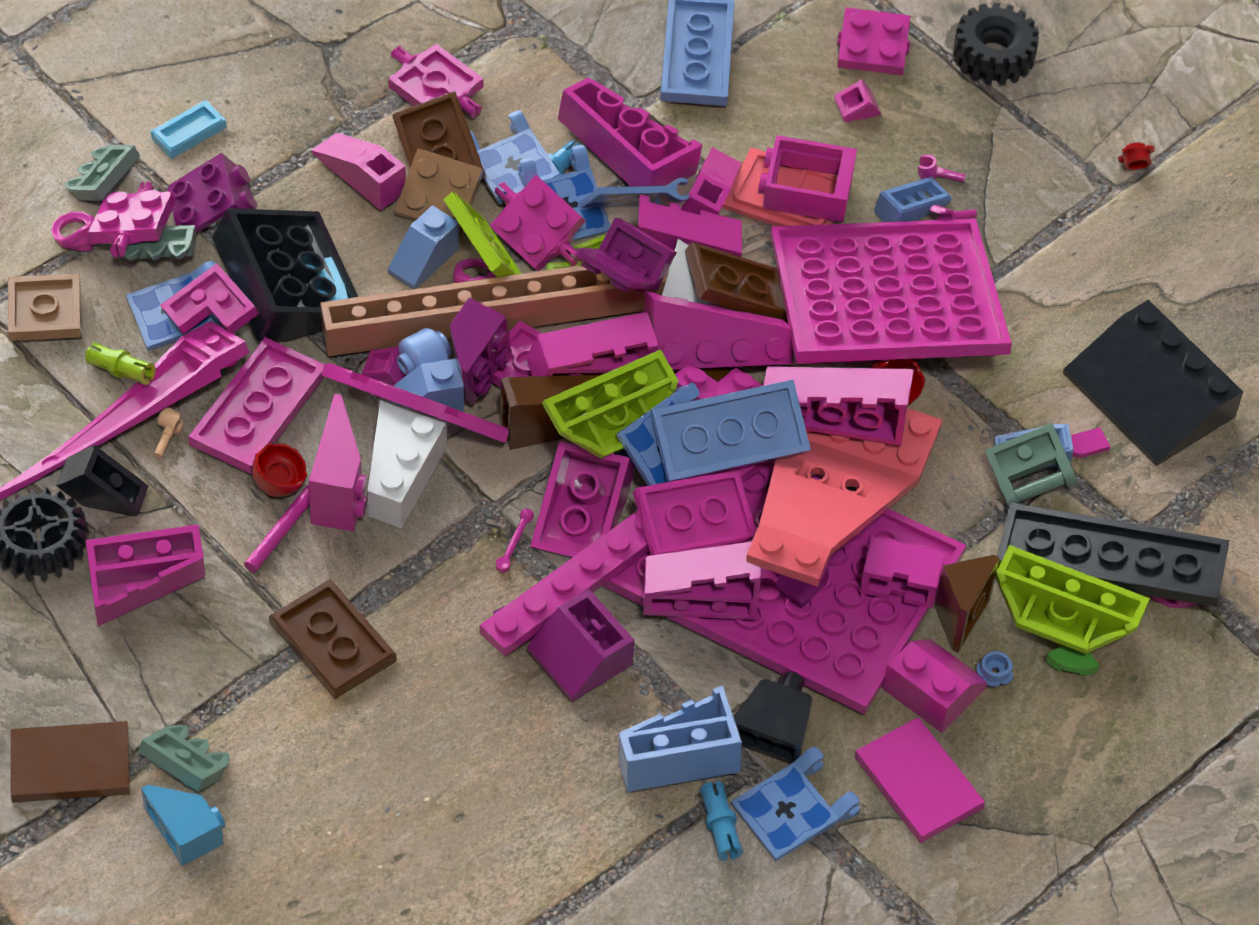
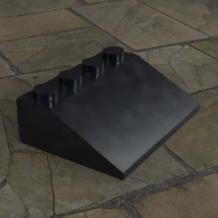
(268, 262)
(1154, 383)

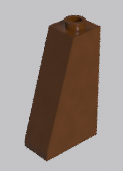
(523, 408)

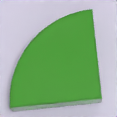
(1072, 661)

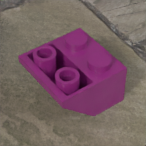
(480, 346)
(582, 645)

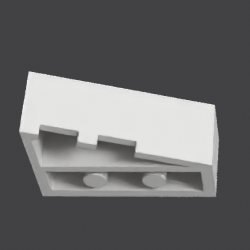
(403, 460)

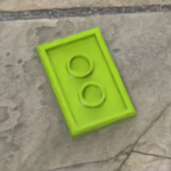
(482, 237)

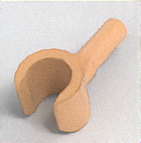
(172, 424)

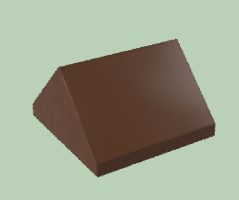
(964, 595)

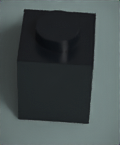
(101, 483)

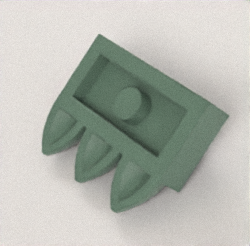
(104, 173)
(173, 243)
(183, 758)

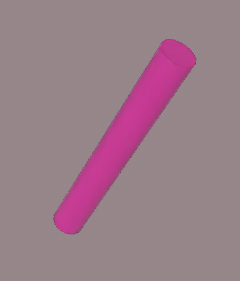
(278, 531)

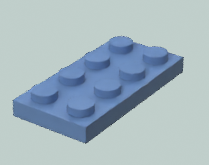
(697, 51)
(730, 431)

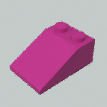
(336, 475)
(581, 499)

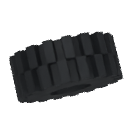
(998, 27)

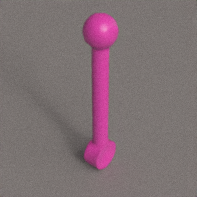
(503, 563)

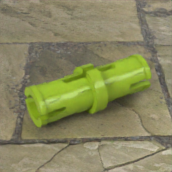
(120, 363)

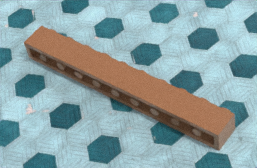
(531, 297)

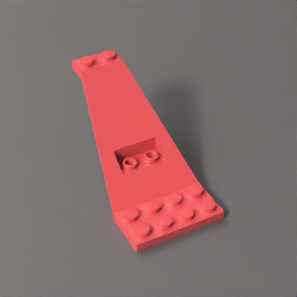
(814, 518)

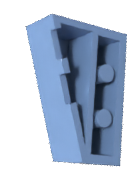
(683, 746)

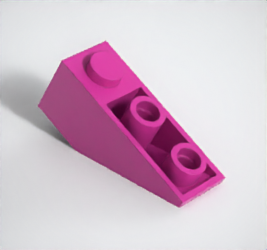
(364, 167)
(712, 183)

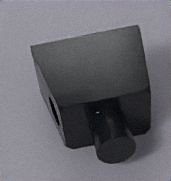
(775, 718)

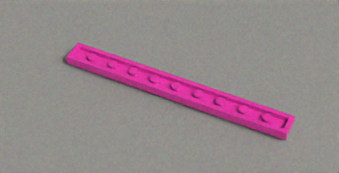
(584, 571)

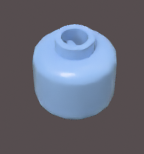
(422, 348)

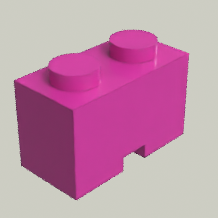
(902, 571)

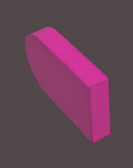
(1089, 443)

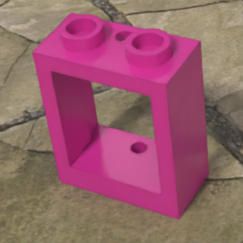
(813, 157)

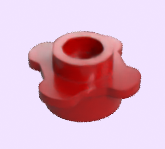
(1136, 156)

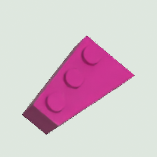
(672, 223)
(593, 347)
(142, 568)
(702, 583)

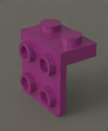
(208, 191)
(629, 258)

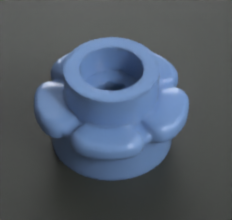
(995, 661)

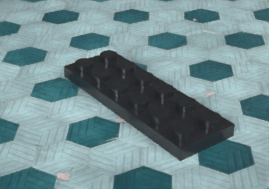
(1122, 553)

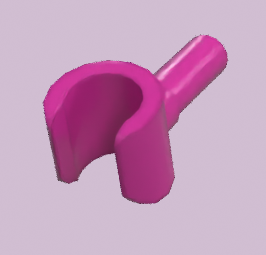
(929, 168)
(948, 214)

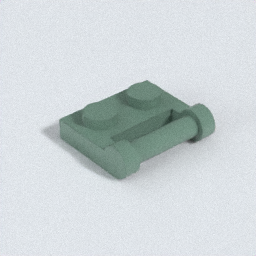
(1027, 455)

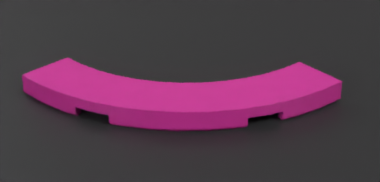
(415, 402)

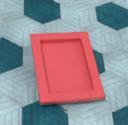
(748, 202)

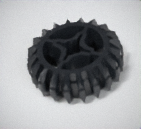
(61, 534)

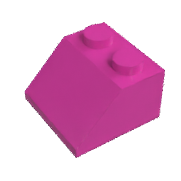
(932, 682)

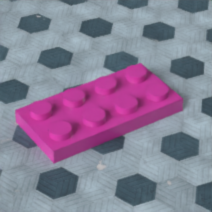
(257, 404)

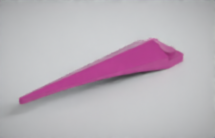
(179, 372)

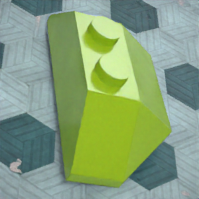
(607, 404)
(1066, 602)

